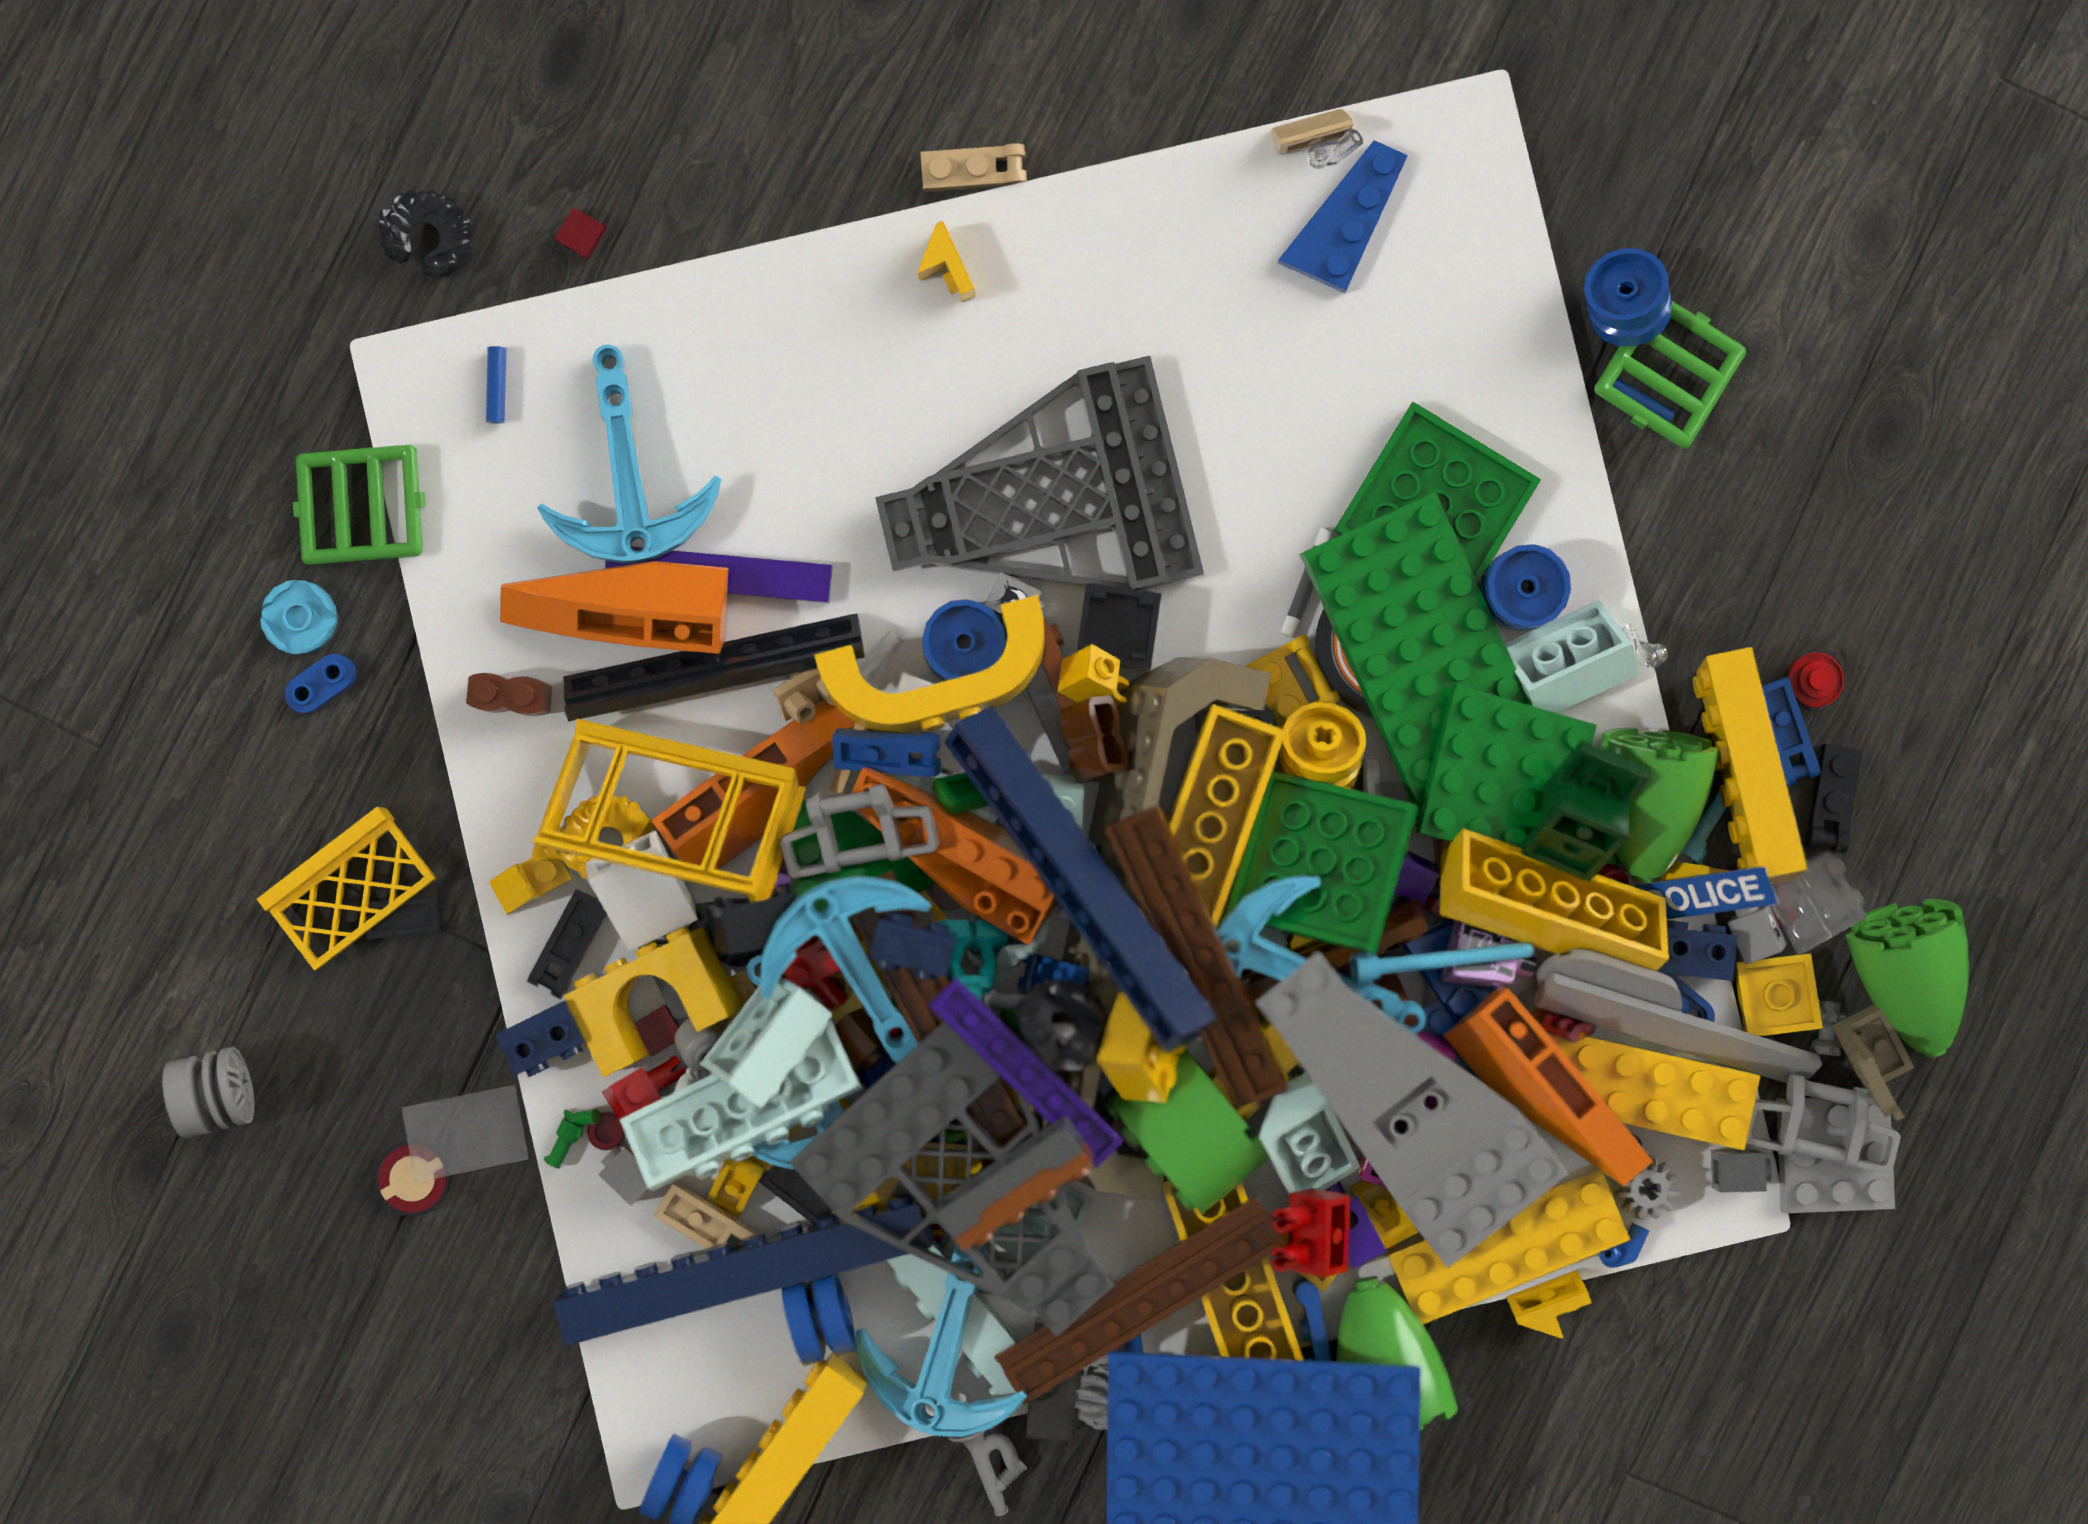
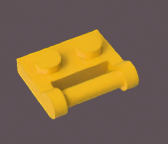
(1284, 690)

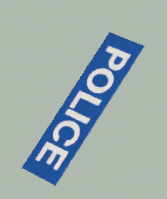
(1714, 892)

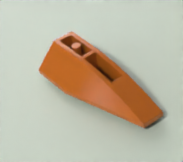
(626, 605)
(692, 819)
(972, 862)
(1535, 1075)

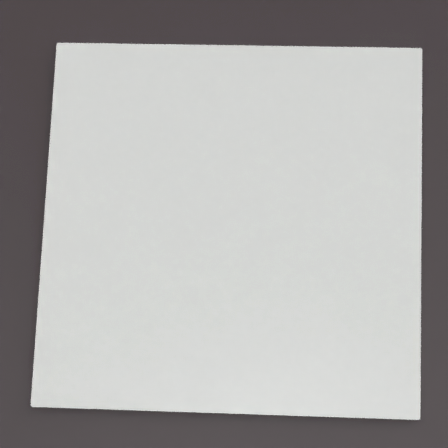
(841, 378)

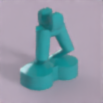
(981, 937)

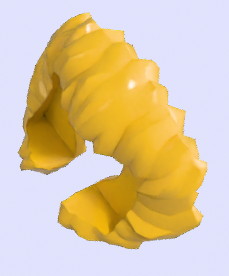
(621, 815)

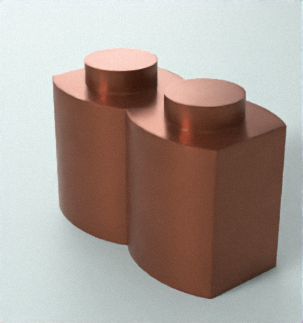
(517, 694)

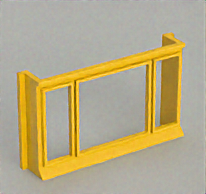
(770, 854)

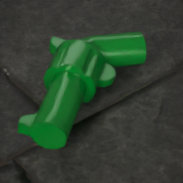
(569, 1132)

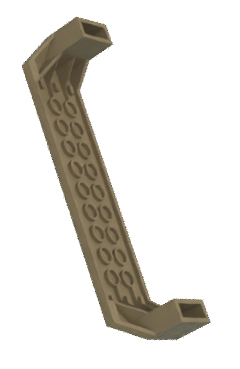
(1153, 709)

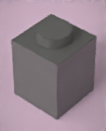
(1740, 1170)

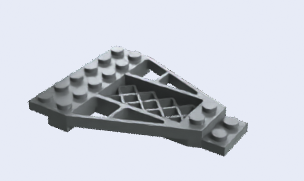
(1136, 472)
(894, 1124)

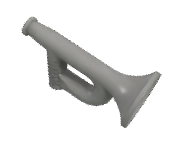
(980, 1449)

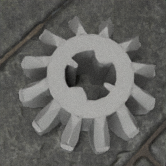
(1657, 1197)
(1094, 1397)

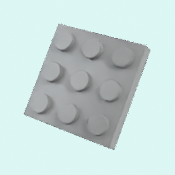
(1824, 1185)

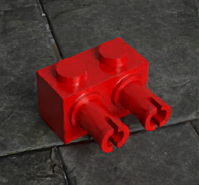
(813, 970)
(641, 1088)
(1316, 1233)

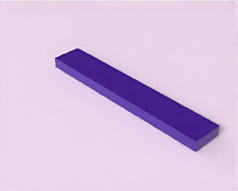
(760, 576)
(1022, 1067)

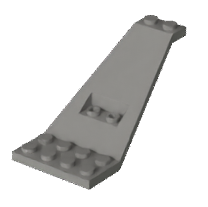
(1457, 1166)

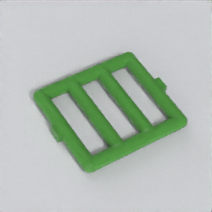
(1699, 408)
(338, 461)

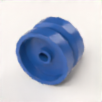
(1628, 297)
(1547, 581)
(962, 620)
(817, 1317)
(680, 1483)

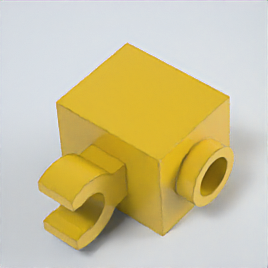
(1091, 674)

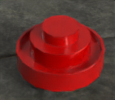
(1816, 679)

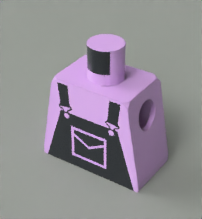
(1488, 973)

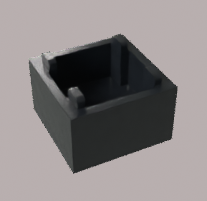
(1120, 624)
(745, 924)

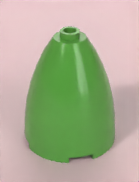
(1669, 803)
(1915, 970)
(1384, 1330)

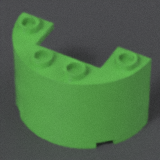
(1192, 1136)

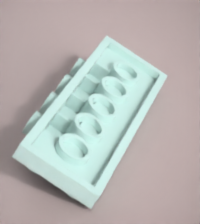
(714, 1122)

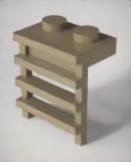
(1874, 1054)

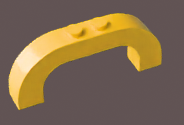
(953, 699)

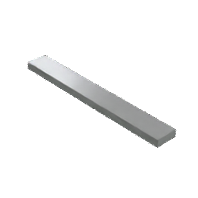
(1674, 1029)

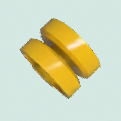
(1323, 744)

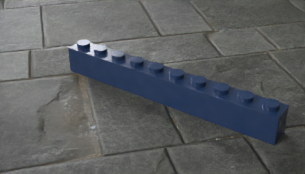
(1080, 880)
(735, 1271)

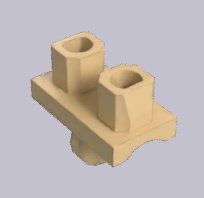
(800, 694)

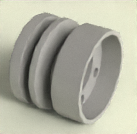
(208, 1092)

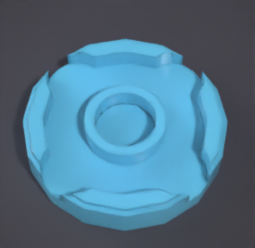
(298, 617)

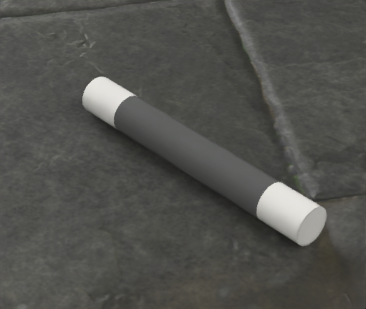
(1302, 593)

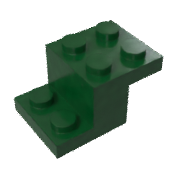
(1585, 811)

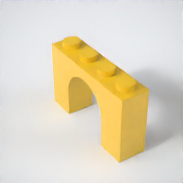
(603, 1002)

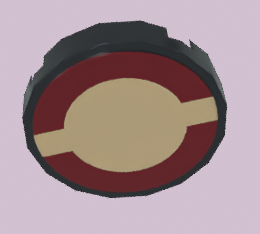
(398, 1188)

